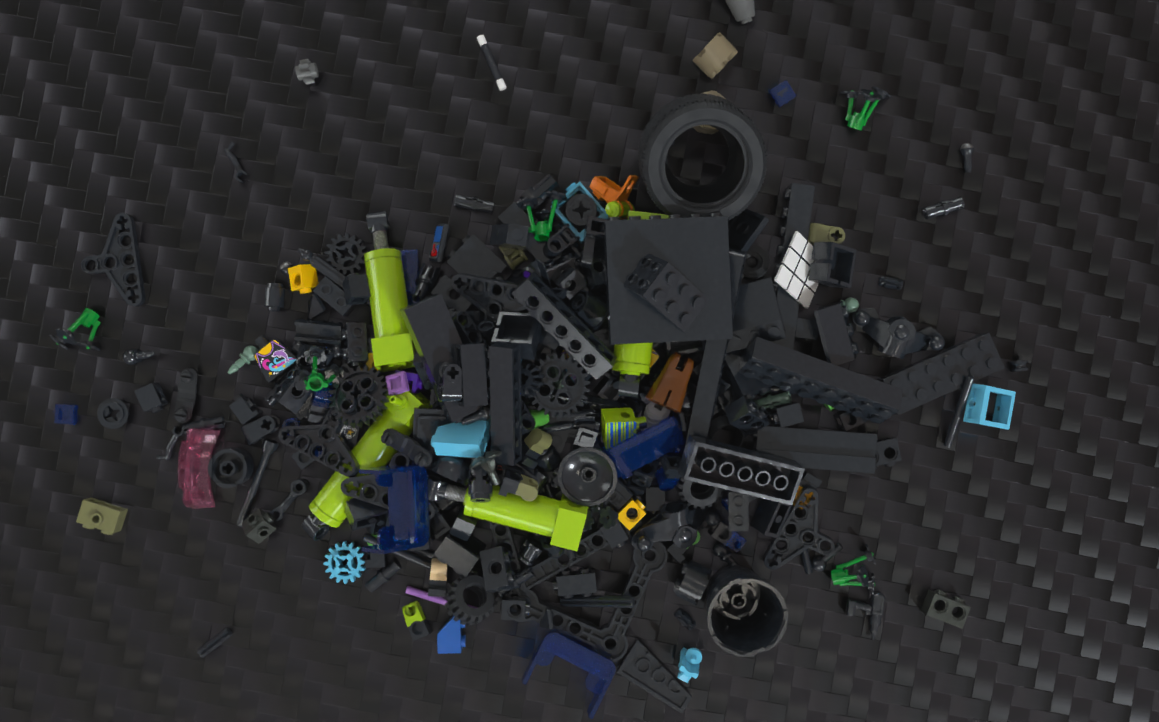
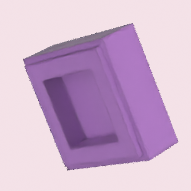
(397, 383)

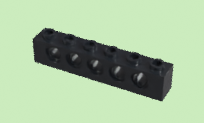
(563, 315)

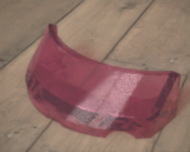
(193, 467)

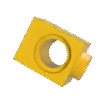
(303, 278)
(630, 522)

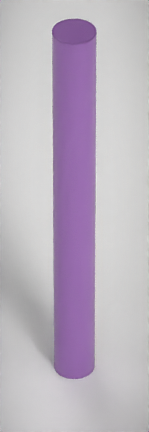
(424, 594)

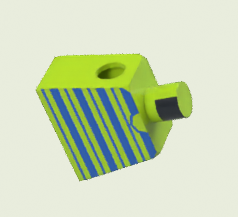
(619, 424)

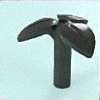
(488, 464)

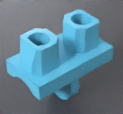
(689, 664)

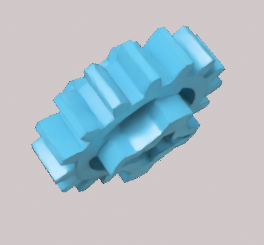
(339, 557)

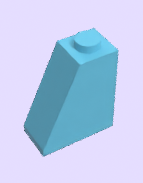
(461, 439)

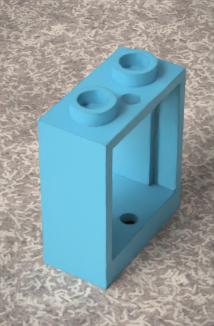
(571, 191)
(977, 413)

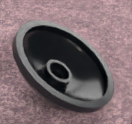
(587, 489)

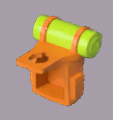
(614, 195)

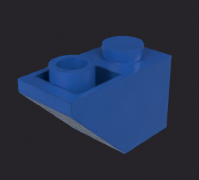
(450, 637)

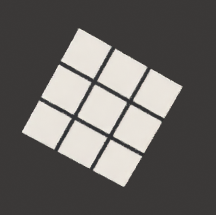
(794, 271)

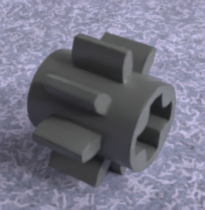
(307, 71)

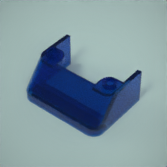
(646, 446)
(406, 507)
(600, 668)

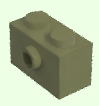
(101, 515)

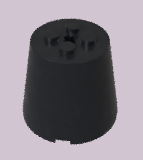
(745, 622)

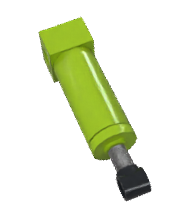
(384, 270)
(544, 515)

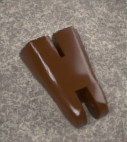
(671, 383)

